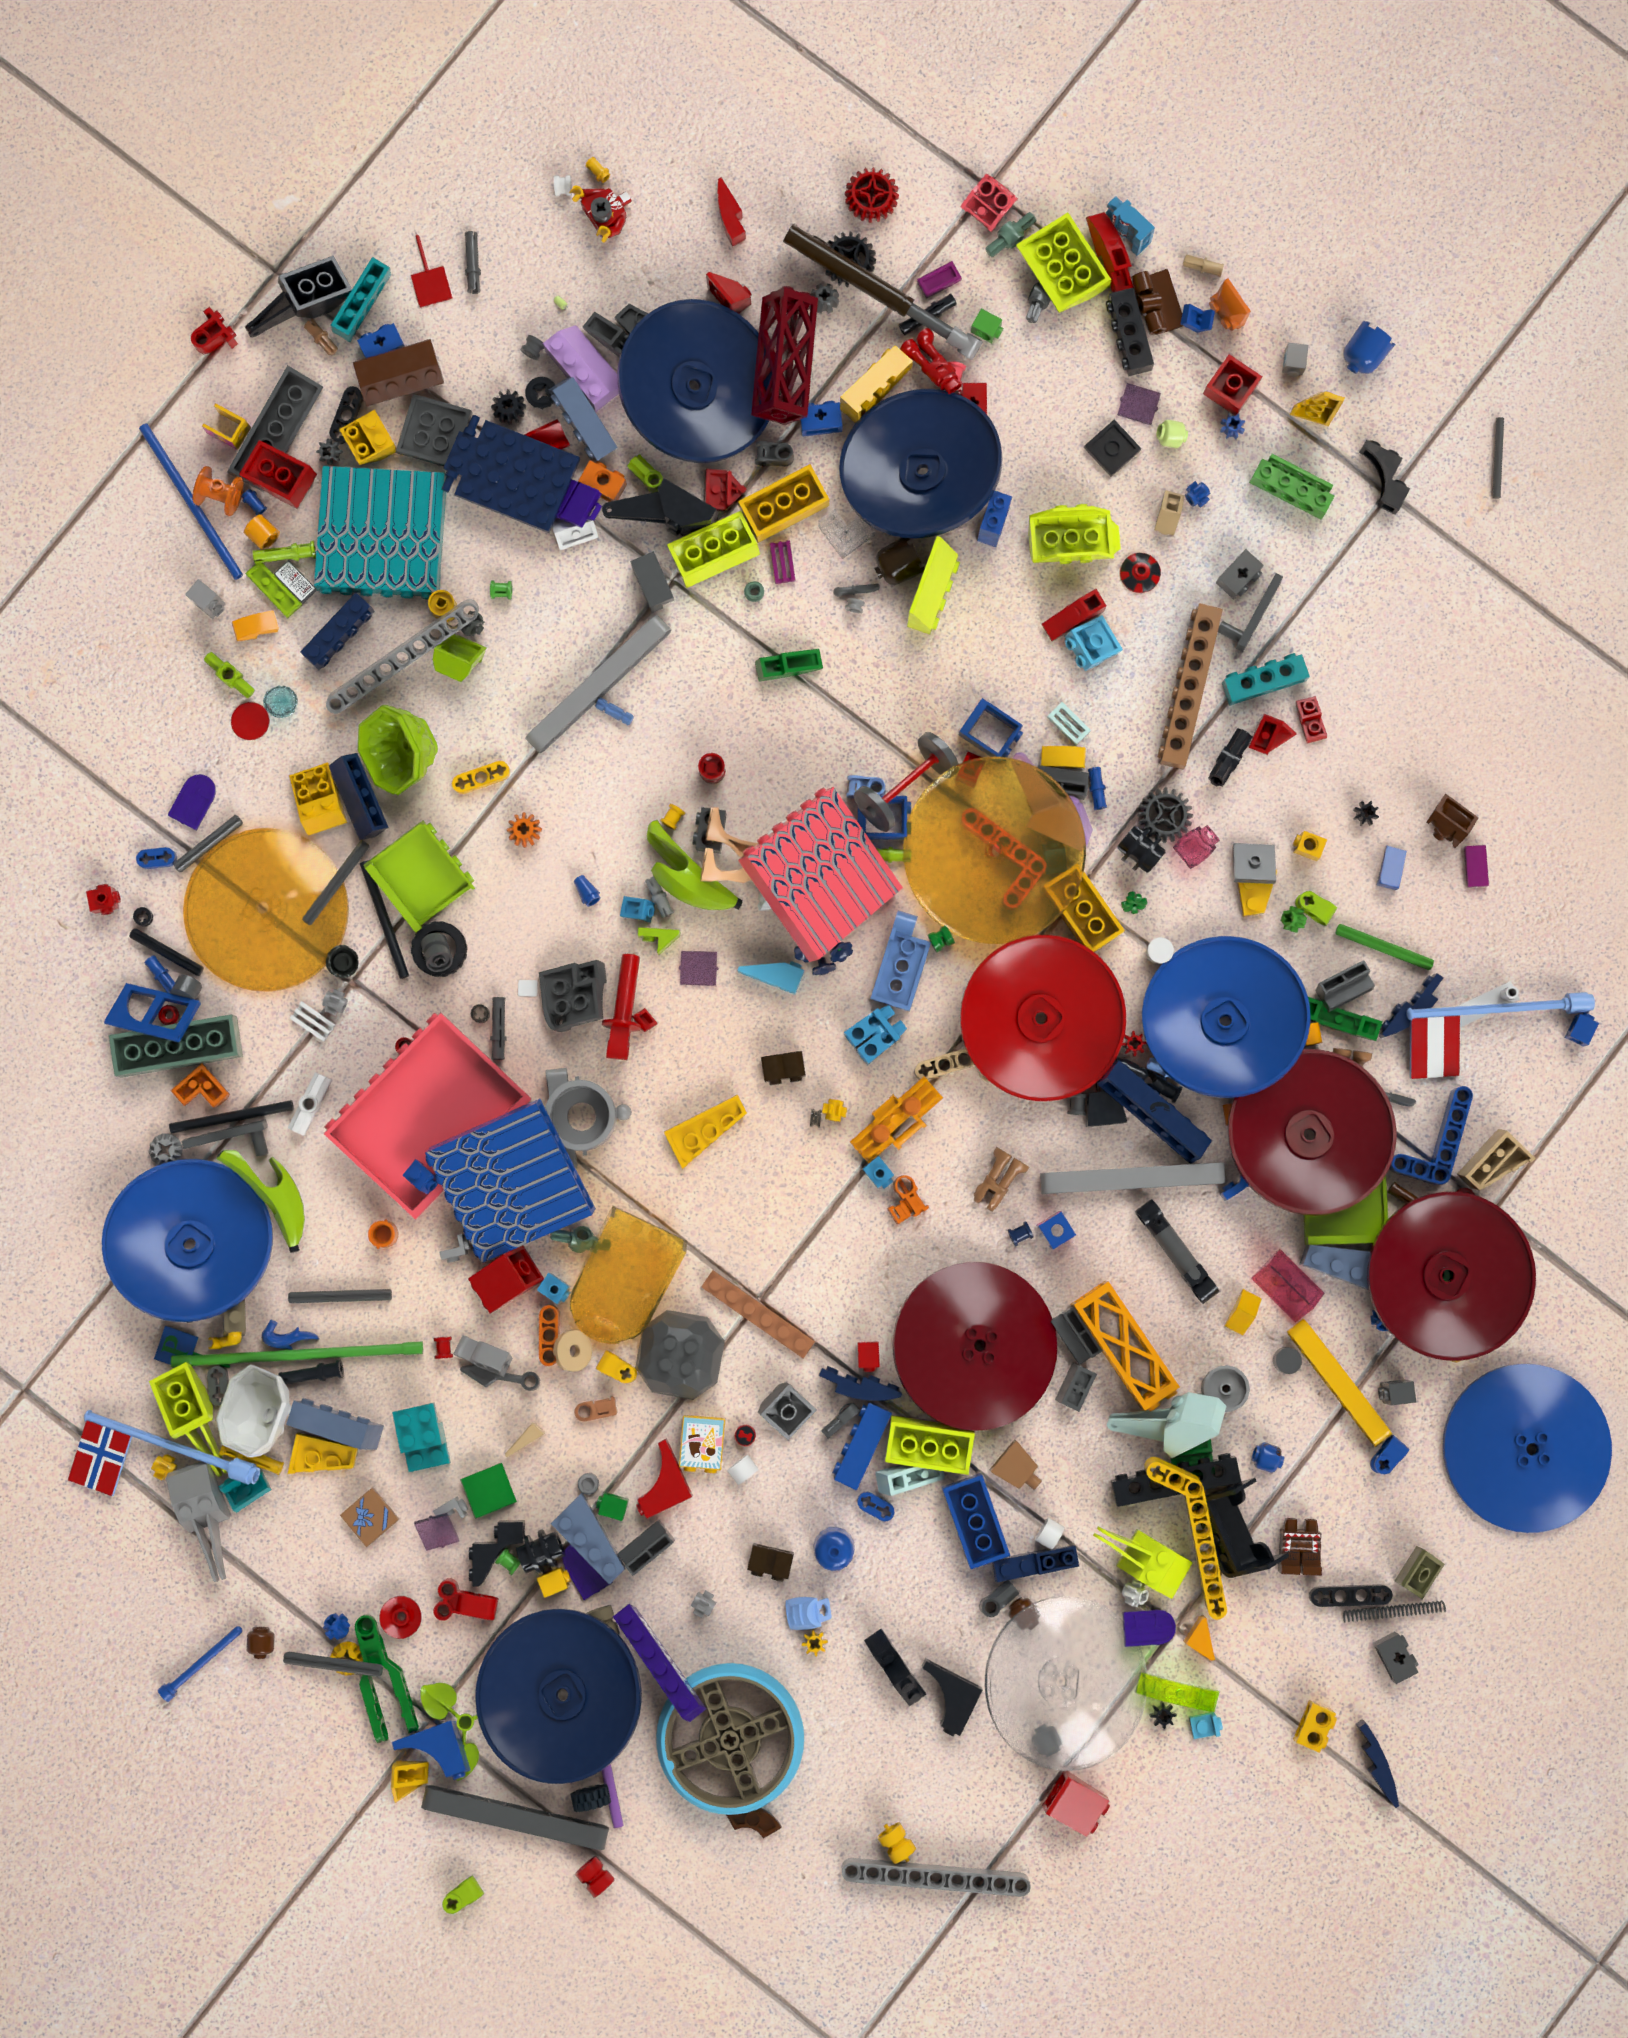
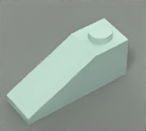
(905, 1478)

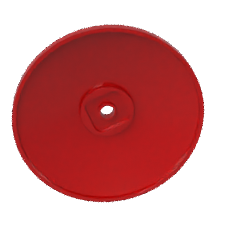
(1081, 1025)

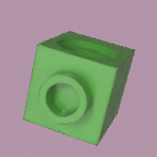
(987, 326)

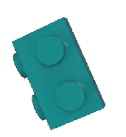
(241, 1494)

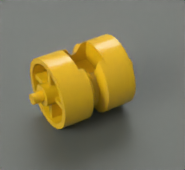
(899, 1847)

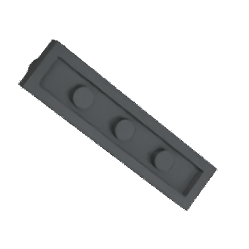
(1244, 637)
(254, 1128)

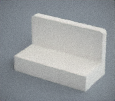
(571, 535)

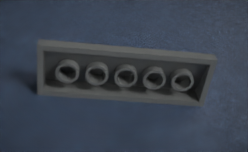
(280, 417)

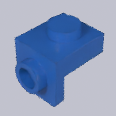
(1197, 319)
(421, 1177)

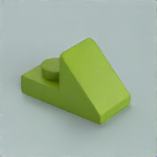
(664, 936)

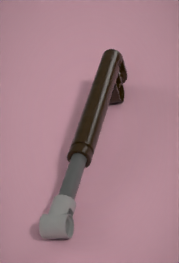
(875, 287)

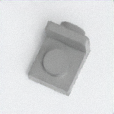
(448, 1507)

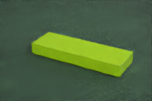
(273, 589)

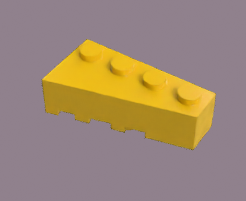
(875, 383)

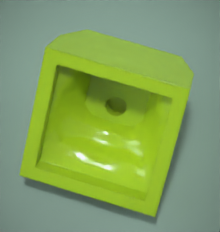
(457, 657)

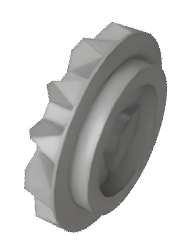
(175, 1149)

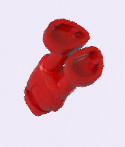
(939, 370)

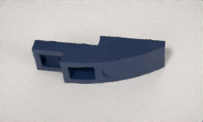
(1419, 1001)
(866, 1390)
(1035, 1563)

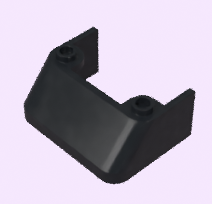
(1233, 1543)

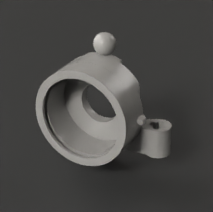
(567, 1094)

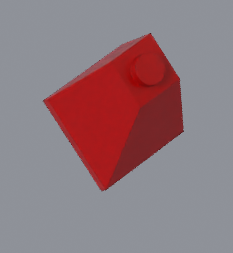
(729, 292)

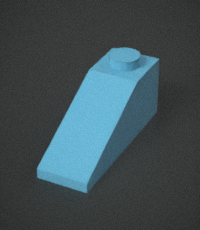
(780, 975)

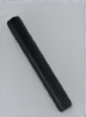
(166, 952)

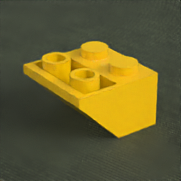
(368, 439)

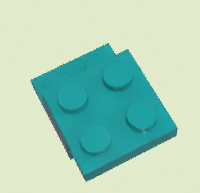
(421, 1437)

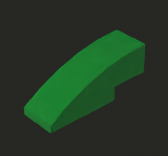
(788, 664)

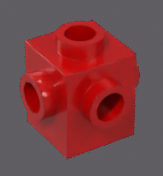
(103, 899)

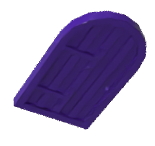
(193, 801)
(583, 1575)
(1147, 1627)

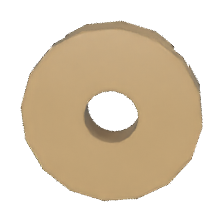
(562, 1350)

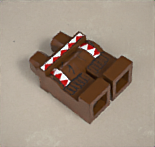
(1302, 1547)

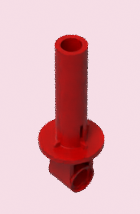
(622, 1023)

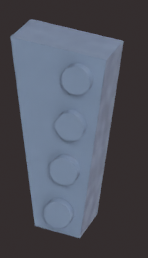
(583, 418)
(1338, 1263)
(335, 1425)

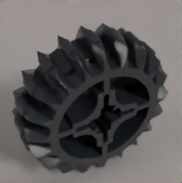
(857, 246)

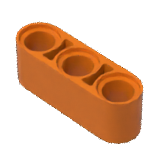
(544, 1325)

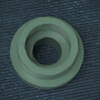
(754, 585)

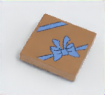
(369, 1517)

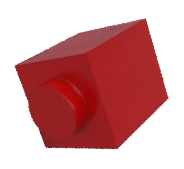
(868, 1356)

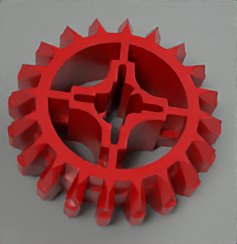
(854, 193)

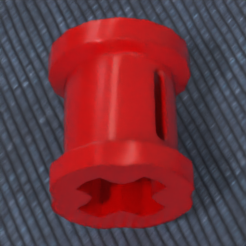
(443, 1347)

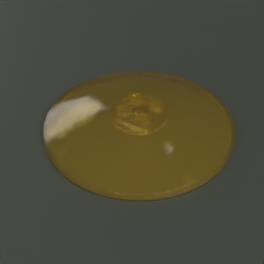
(270, 947)

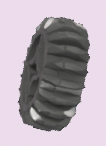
(1170, 823)

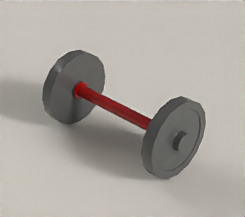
(875, 808)

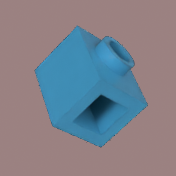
(879, 1173)
(554, 1288)

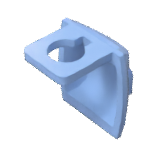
(804, 1612)

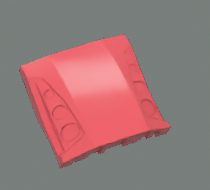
(989, 202)

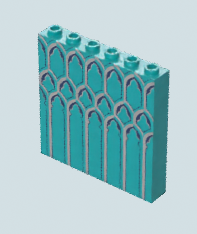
(380, 532)

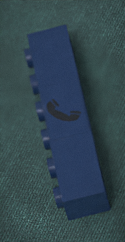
(1155, 1112)

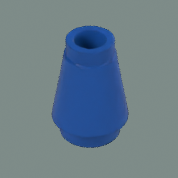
(587, 892)

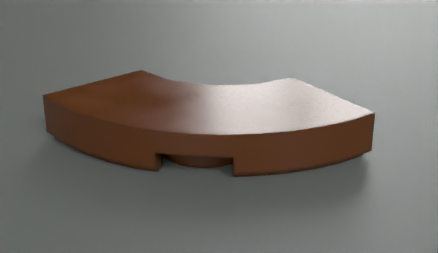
(758, 1820)

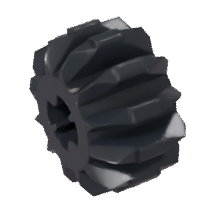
(507, 400)

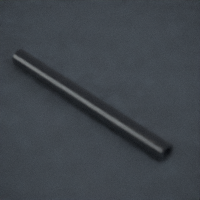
(385, 923)
(231, 1116)

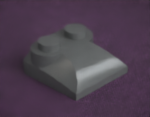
(786, 1409)

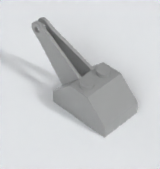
(200, 1505)

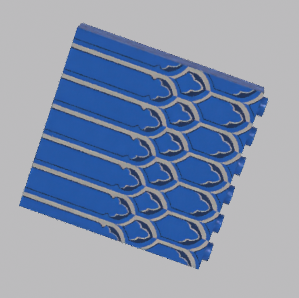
(510, 1181)

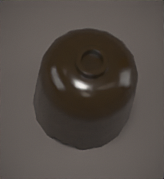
(898, 562)

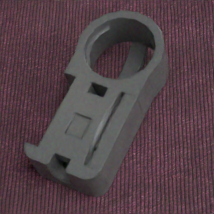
(841, 1419)

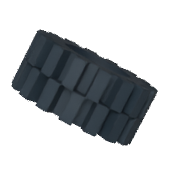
(590, 1798)

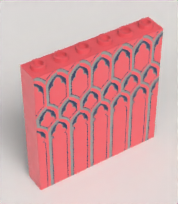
(820, 873)

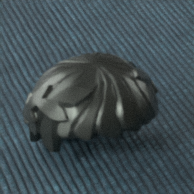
(342, 961)

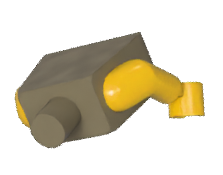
(233, 1327)

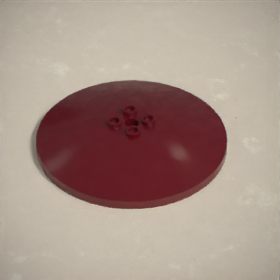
(1350, 1144)
(1489, 1281)
(938, 1354)

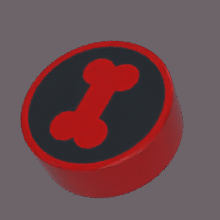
(745, 1435)

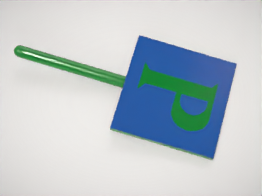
(176, 1343)

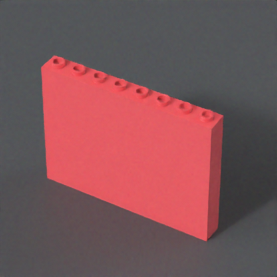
(421, 1099)

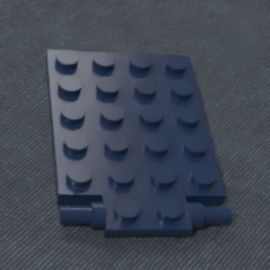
(510, 473)

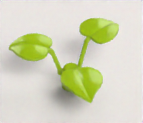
(437, 1701)

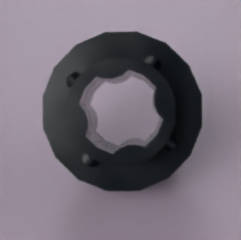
(1141, 849)
(540, 1552)

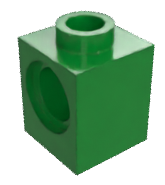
(612, 1506)

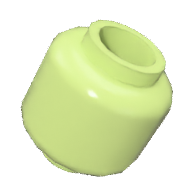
(1171, 433)

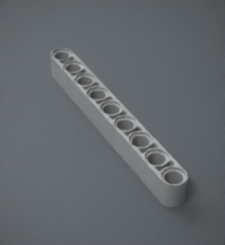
(397, 665)
(598, 684)
(1132, 1178)
(944, 1883)

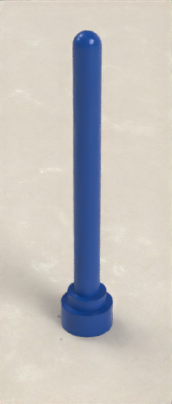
(168, 1690)

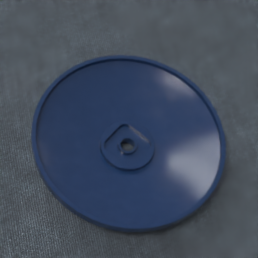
(686, 344)
(913, 433)
(521, 1704)

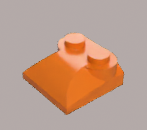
(1229, 306)

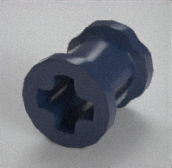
(1020, 1233)

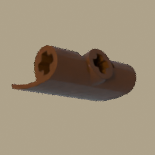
(1157, 301)

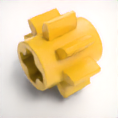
(834, 1110)
(163, 1466)
(815, 1648)

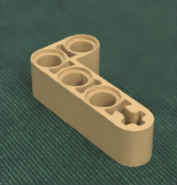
(953, 1061)

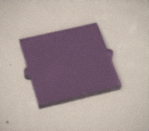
(1139, 404)
(698, 968)
(436, 1531)

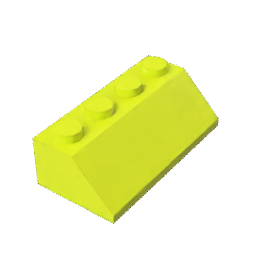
(713, 549)
(929, 1445)

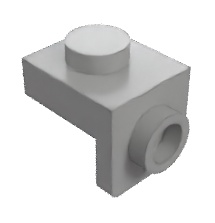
(453, 1254)

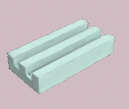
(1081, 736)

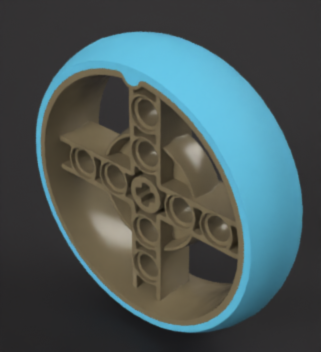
(711, 1730)

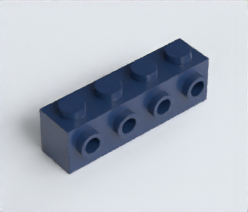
(337, 631)
(358, 796)

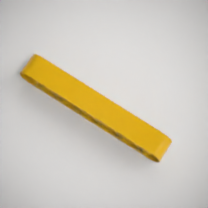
(1339, 1382)

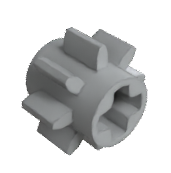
(334, 1002)
(703, 1604)

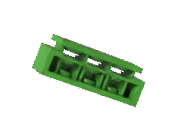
(1292, 487)

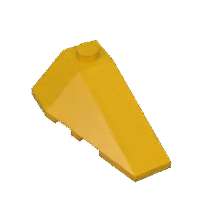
(1318, 408)

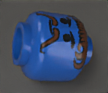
(1267, 1457)

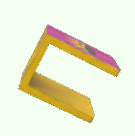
(236, 441)

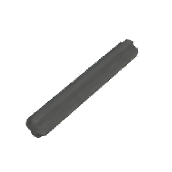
(208, 843)

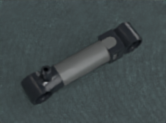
(1176, 1250)

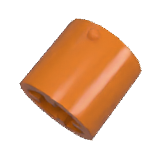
(383, 1234)

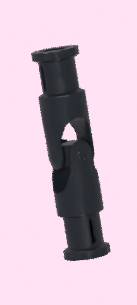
(1159, 1083)

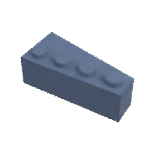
(584, 1532)

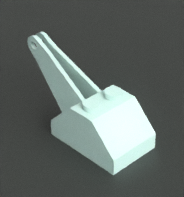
(1183, 1426)

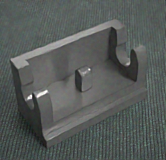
(1075, 1387)

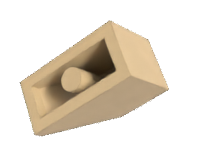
(1169, 513)

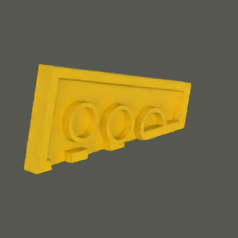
(701, 1130)

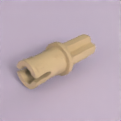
(1203, 265)

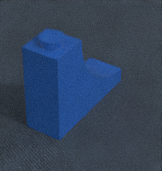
(443, 1744)

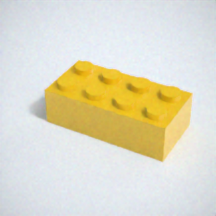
(784, 503)
(1091, 917)

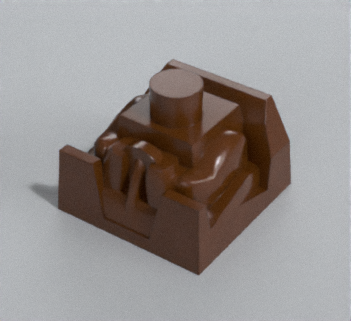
(1451, 821)

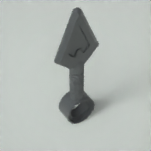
(487, 1378)

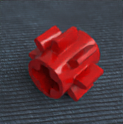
(1137, 1039)

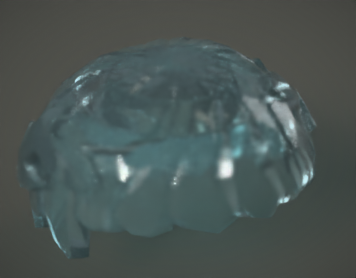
(280, 701)

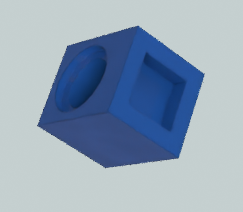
(1582, 1029)

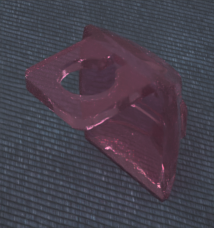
(1196, 846)

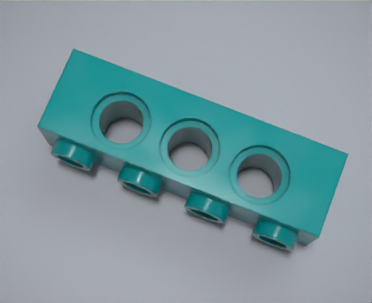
(361, 299)
(1297, 674)

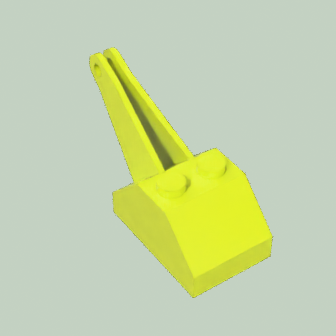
(186, 1407)
(1150, 1561)

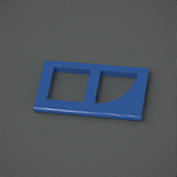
(120, 1016)

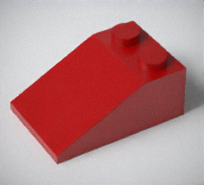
(278, 474)

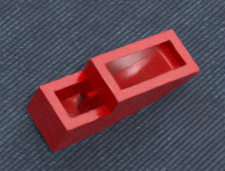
(730, 214)

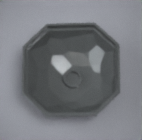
(680, 1354)

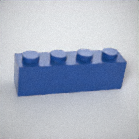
(862, 1445)

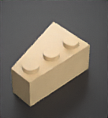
(1494, 1160)

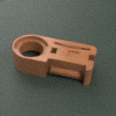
(598, 1409)

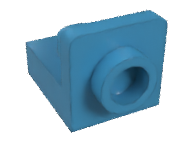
(637, 909)

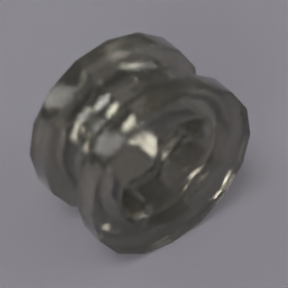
(473, 1013)
(815, 1118)

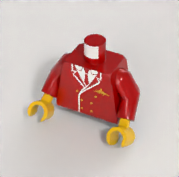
(617, 221)

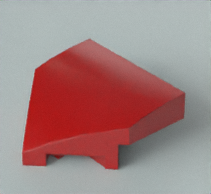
(721, 489)

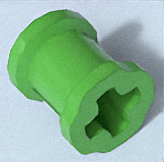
(501, 589)
(508, 1561)

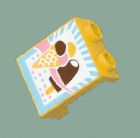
(702, 1443)

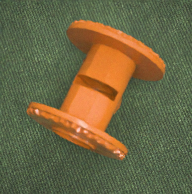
(218, 490)

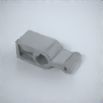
(483, 1355)

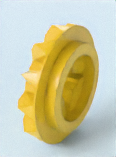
(353, 1651)

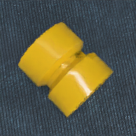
(440, 603)

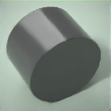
(186, 987)
(1287, 1360)

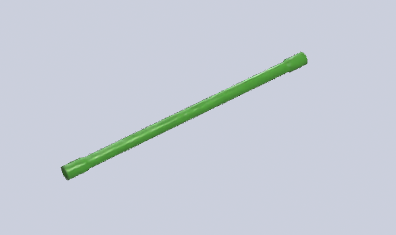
(405, 1348)

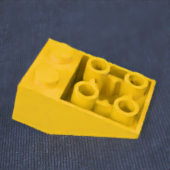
(317, 799)

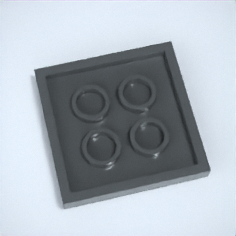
(431, 429)

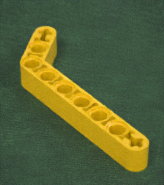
(1199, 1536)

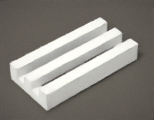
(298, 1011)

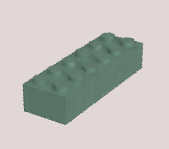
(202, 1042)

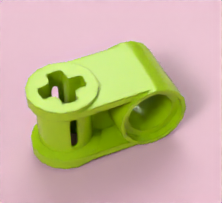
(1318, 908)
(464, 1893)

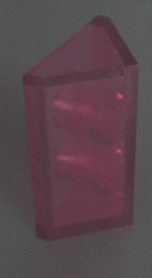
(1288, 1286)

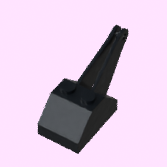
(305, 294)
(670, 505)

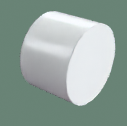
(1159, 951)
(742, 1469)
(1049, 1533)

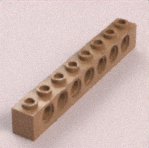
(1211, 617)

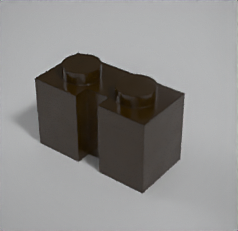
(770, 1561)

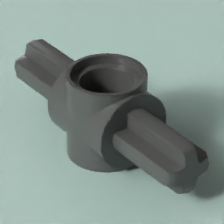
(1039, 301)

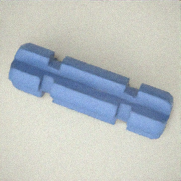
(614, 711)

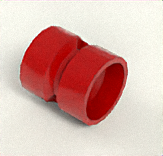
(712, 768)
(594, 1876)

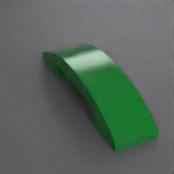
(1344, 1021)

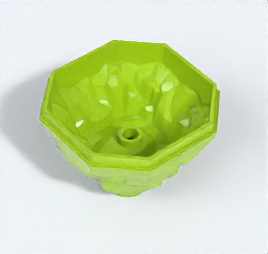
(396, 748)

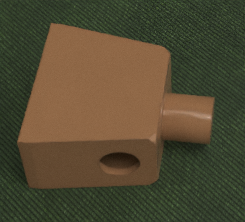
(1016, 1467)

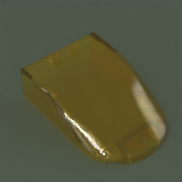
(624, 1277)

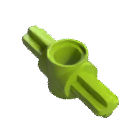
(222, 668)

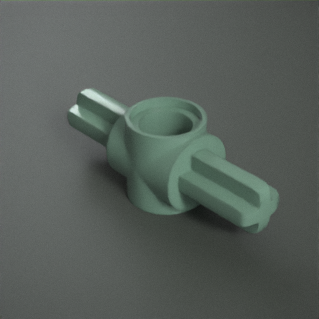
(1010, 234)
(577, 1239)

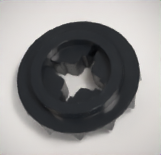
(532, 396)

